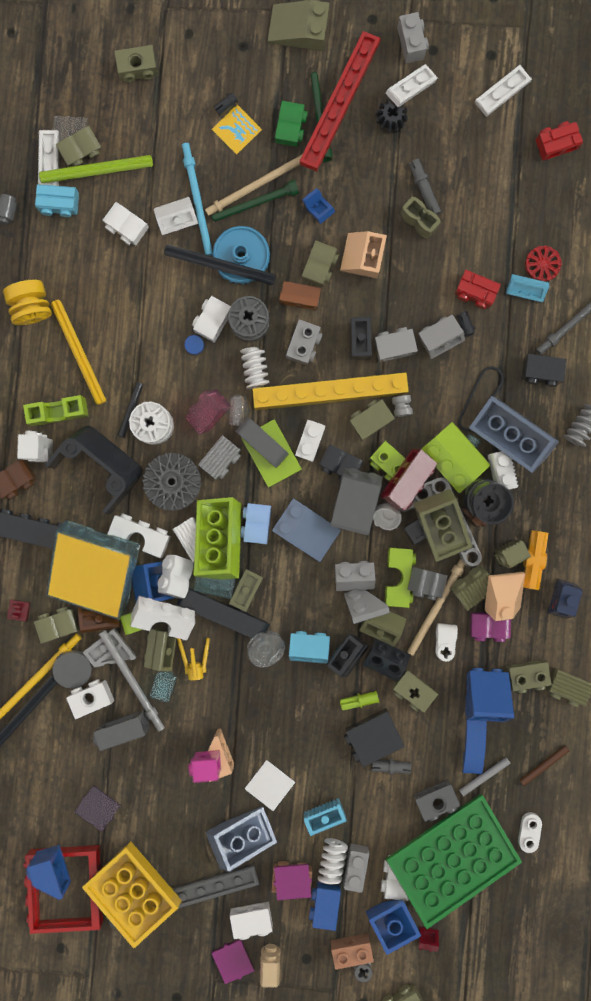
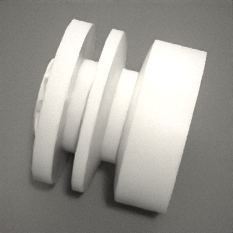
(153, 434)

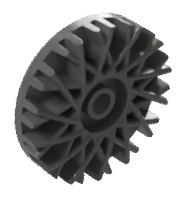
(186, 484)

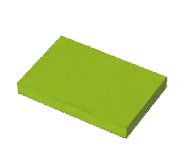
(268, 471)

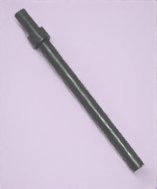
(554, 338)

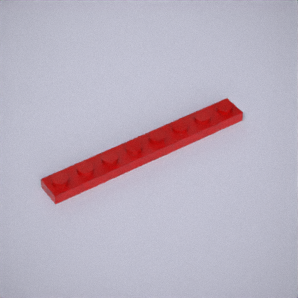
(339, 101)

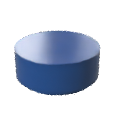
(194, 345)

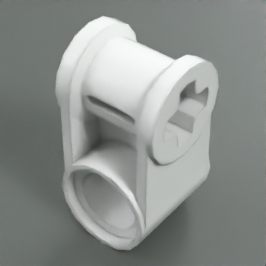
(446, 637)

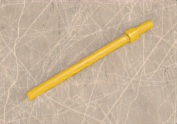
(39, 675)

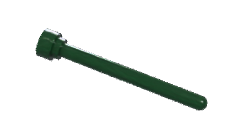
(318, 108)
(289, 189)

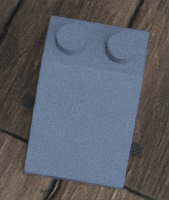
(306, 530)
(241, 838)

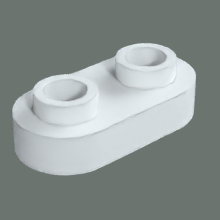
(529, 833)

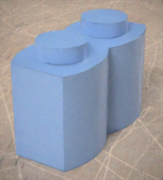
(257, 523)

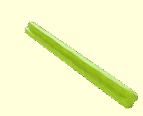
(95, 169)

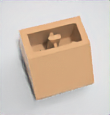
(363, 253)

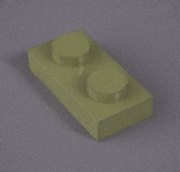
(246, 590)

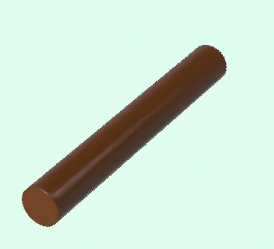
(544, 765)

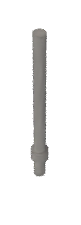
(151, 712)

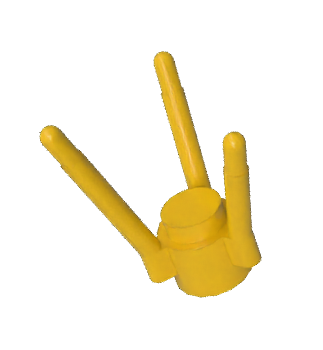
(194, 669)

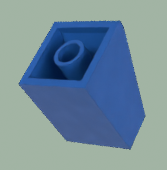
(489, 695)

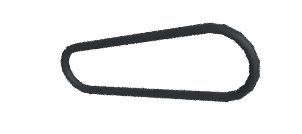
(478, 380)

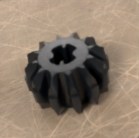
(393, 122)

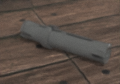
(421, 180)

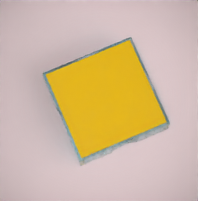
(92, 569)

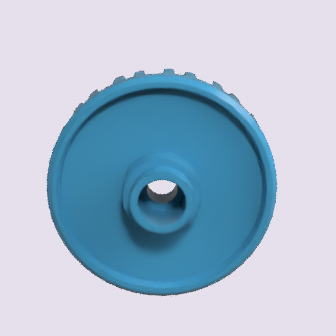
(242, 240)

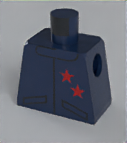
(565, 599)

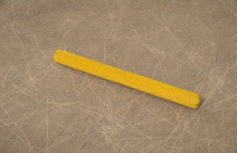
(78, 352)

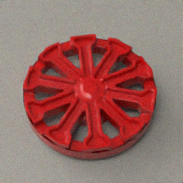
(543, 263)

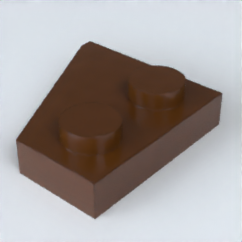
(93, 621)

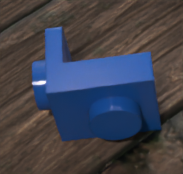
(318, 206)

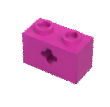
(205, 766)

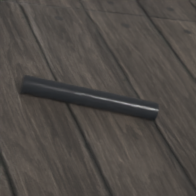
(131, 406)

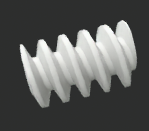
(254, 367)
(334, 861)

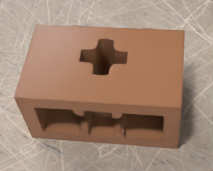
(351, 951)

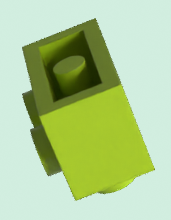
(386, 460)

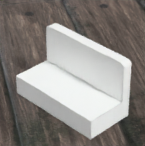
(175, 216)

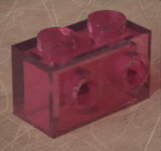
(207, 411)

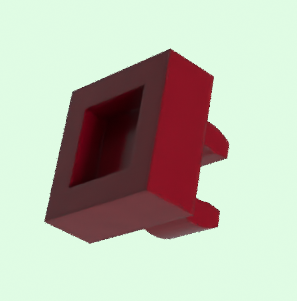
(18, 610)
(429, 939)

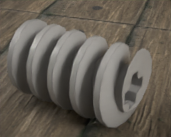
(580, 427)

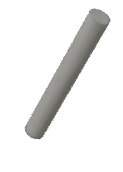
(484, 776)

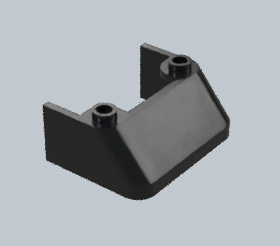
(122, 467)

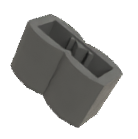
(427, 583)

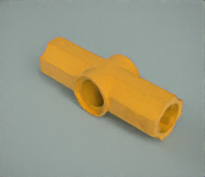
(537, 561)

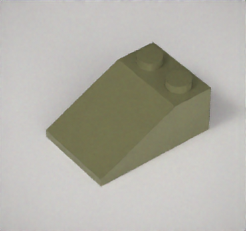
(299, 24)
(443, 524)

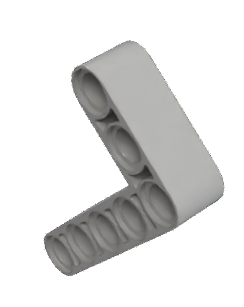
(429, 488)

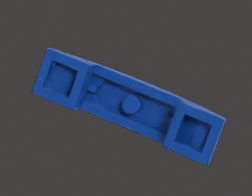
(474, 745)

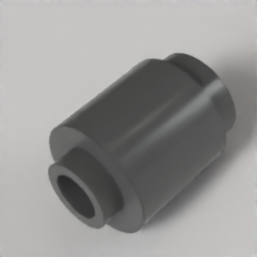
(7, 208)

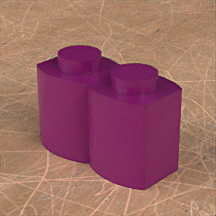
(484, 626)

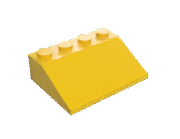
(132, 894)

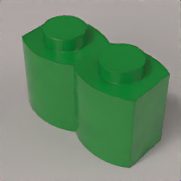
(290, 123)

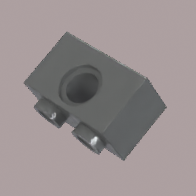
(426, 797)

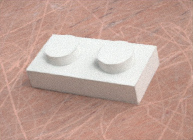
(310, 440)

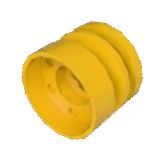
(27, 302)

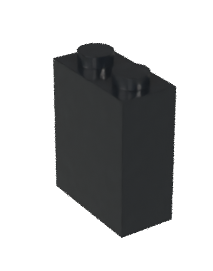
(373, 738)

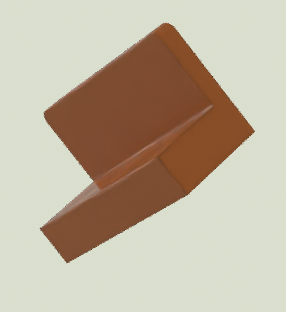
(300, 295)

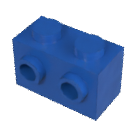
(326, 906)

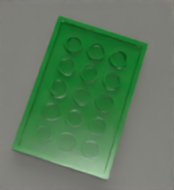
(453, 861)

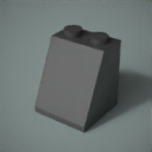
(356, 501)

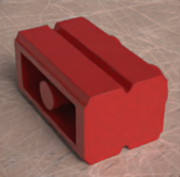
(559, 140)
(477, 289)

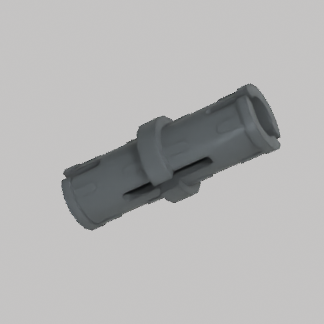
(391, 766)

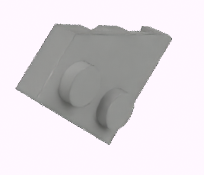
(364, 605)
(100, 655)

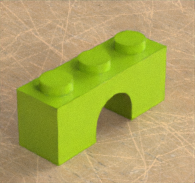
(63, 410)
(402, 560)

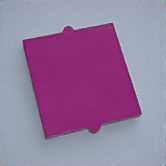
(292, 881)
(233, 961)

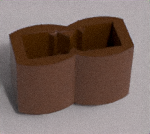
(15, 478)

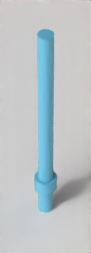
(189, 164)

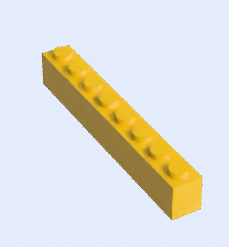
(330, 391)

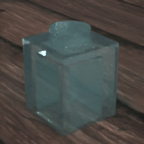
(163, 686)

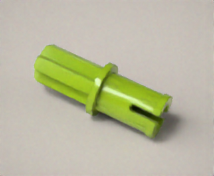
(359, 700)

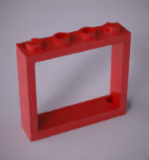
(69, 924)

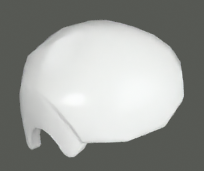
(387, 516)

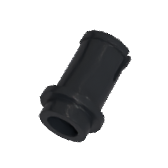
(225, 104)
(465, 323)

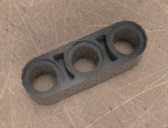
(262, 442)

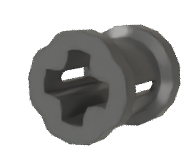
(360, 973)

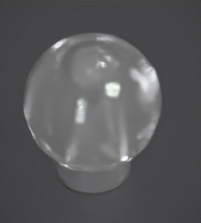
(239, 409)

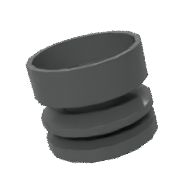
(244, 329)

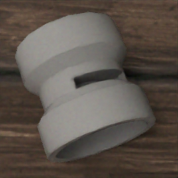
(402, 406)

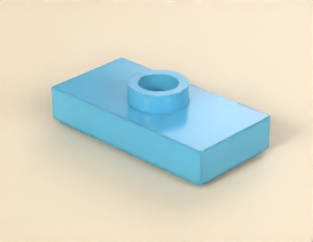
(527, 288)

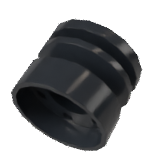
(495, 508)

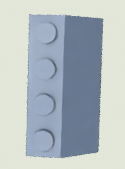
(513, 434)

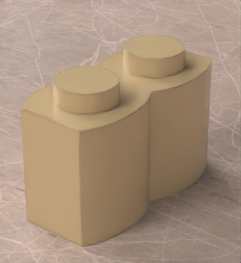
(270, 966)

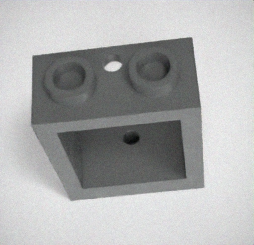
(121, 730)

